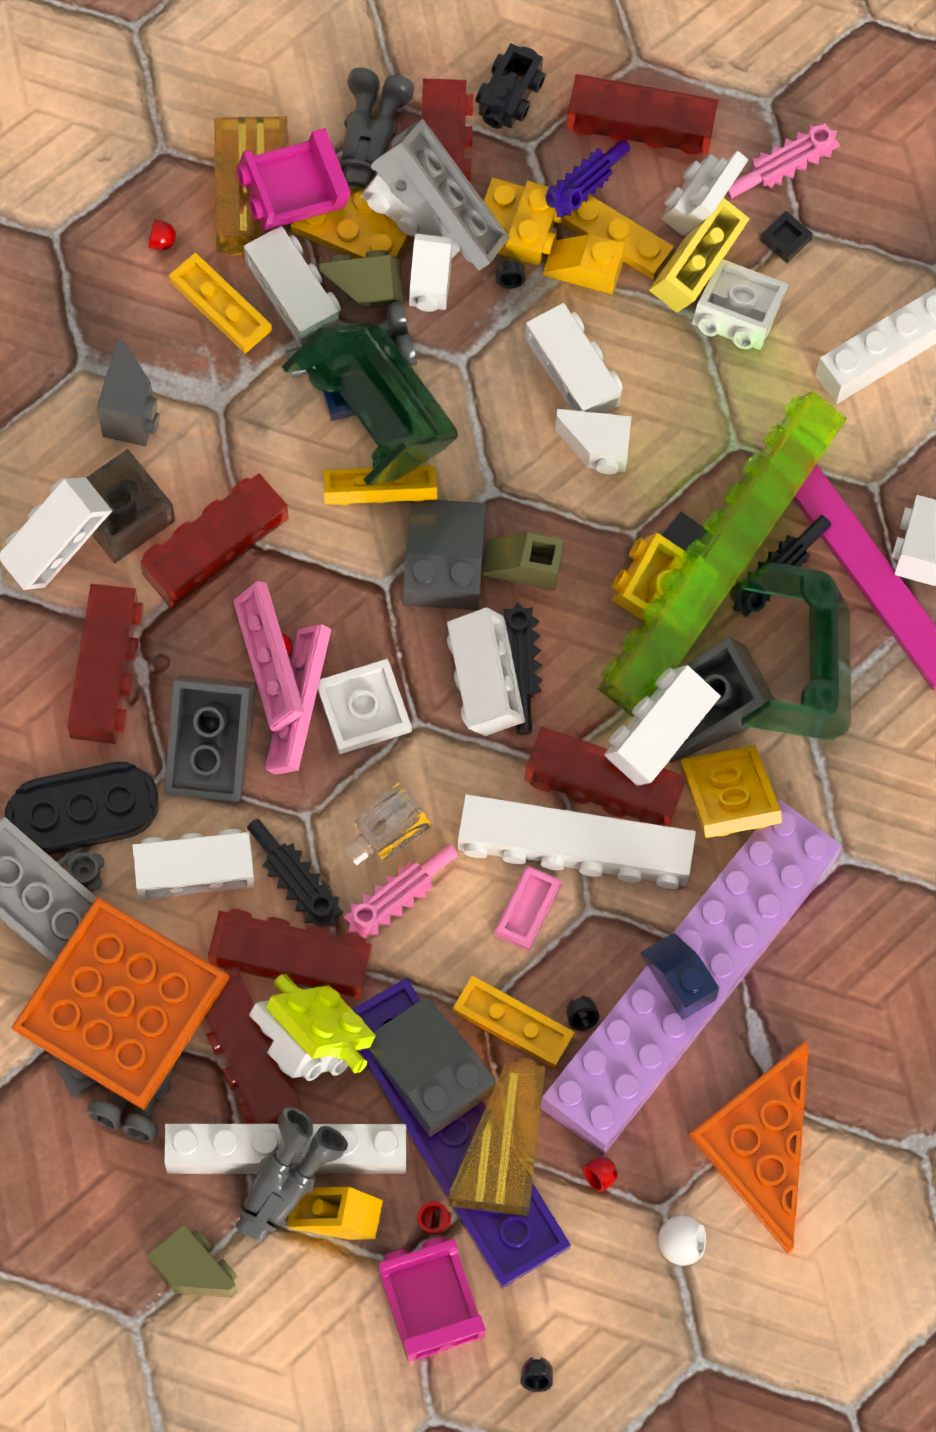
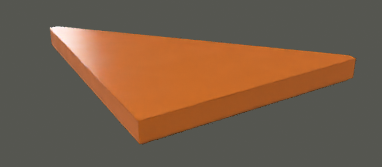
(759, 1143)

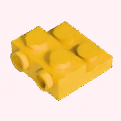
(524, 218)
(650, 567)

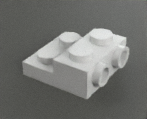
(701, 191)
(739, 305)
(288, 1053)

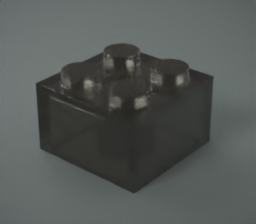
(136, 504)

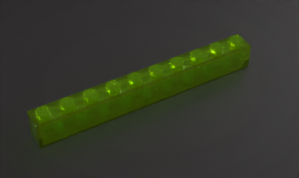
(723, 551)

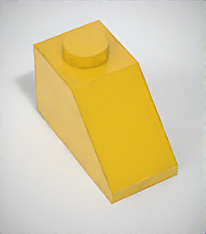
(586, 262)
(337, 1213)

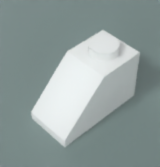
(430, 272)
(596, 438)

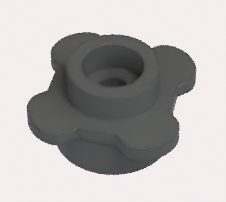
(93, 863)

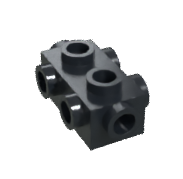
(504, 97)

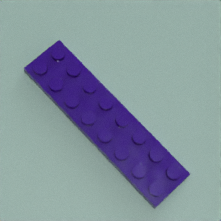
(507, 1242)

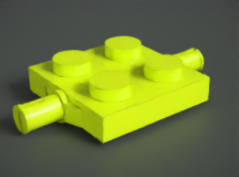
(321, 1022)

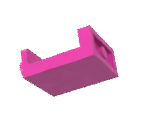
(294, 181)
(430, 1298)

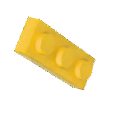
(642, 248)
(220, 303)
(348, 486)
(513, 1022)

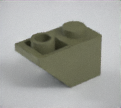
(368, 280)
(525, 559)
(189, 1268)

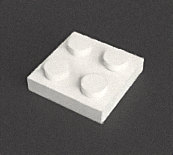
(363, 706)

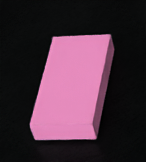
(528, 908)

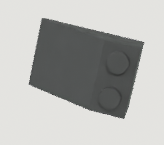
(444, 554)
(742, 690)
(209, 737)
(431, 1066)

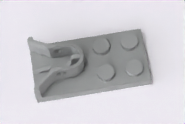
(434, 178)
(37, 894)

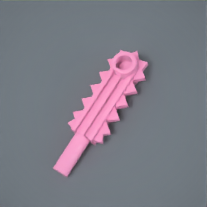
(785, 160)
(398, 892)

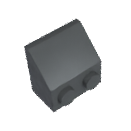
(127, 400)

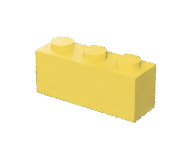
(698, 256)

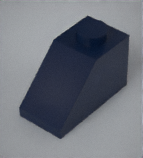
(681, 975)

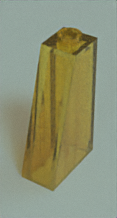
(232, 212)
(503, 1150)

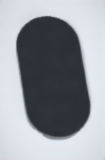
(84, 806)

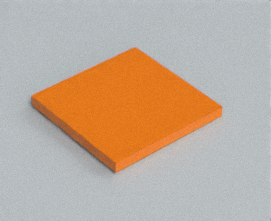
(120, 1003)

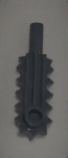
(789, 552)
(521, 639)
(294, 875)

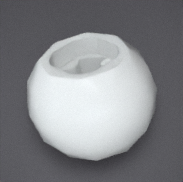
(682, 1240)

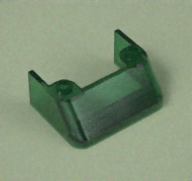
(381, 392)
(827, 698)

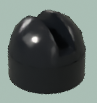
(510, 272)
(585, 1020)
(537, 1383)

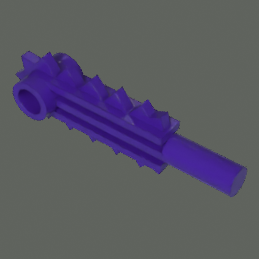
(584, 179)

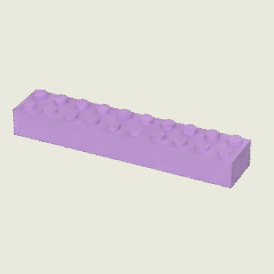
(729, 932)

